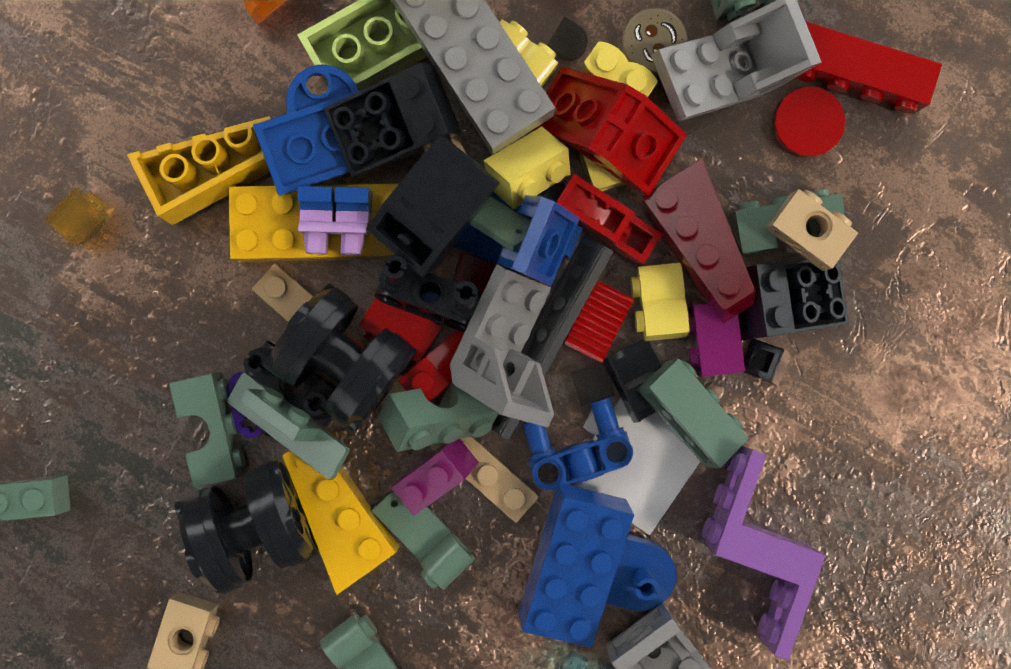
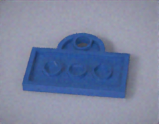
(301, 143)

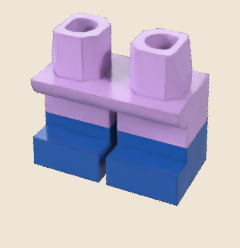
(334, 212)

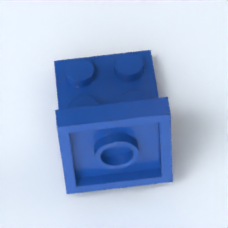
(542, 246)

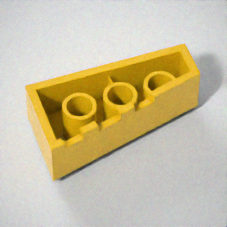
(342, 523)

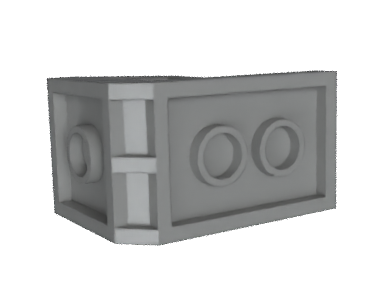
(737, 61)
(495, 345)
(655, 644)

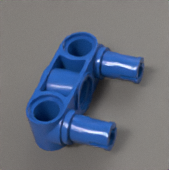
(582, 460)

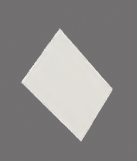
(656, 471)

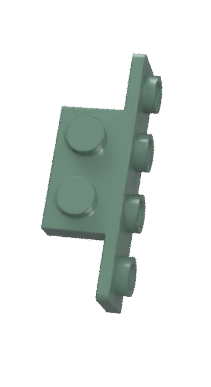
(288, 425)

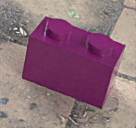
(715, 344)
(435, 475)

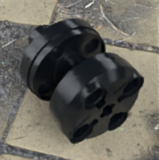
(318, 340)
(221, 537)

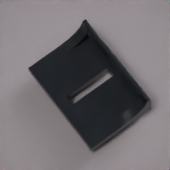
(627, 366)

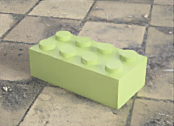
(363, 41)

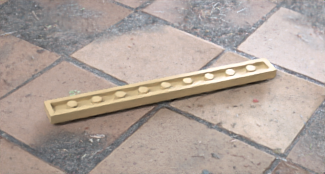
(488, 476)

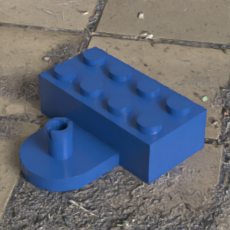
(589, 563)

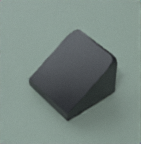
(766, 361)

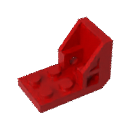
(613, 127)

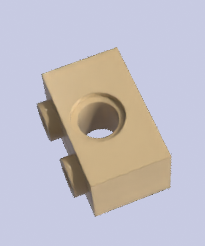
(790, 228)
(190, 614)

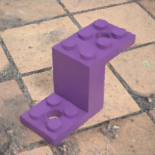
(763, 550)

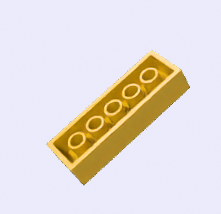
(267, 226)

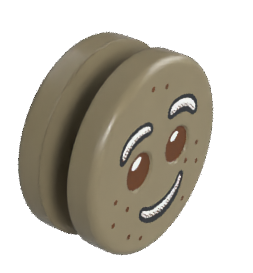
(649, 32)

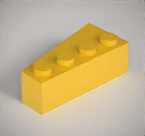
(199, 171)

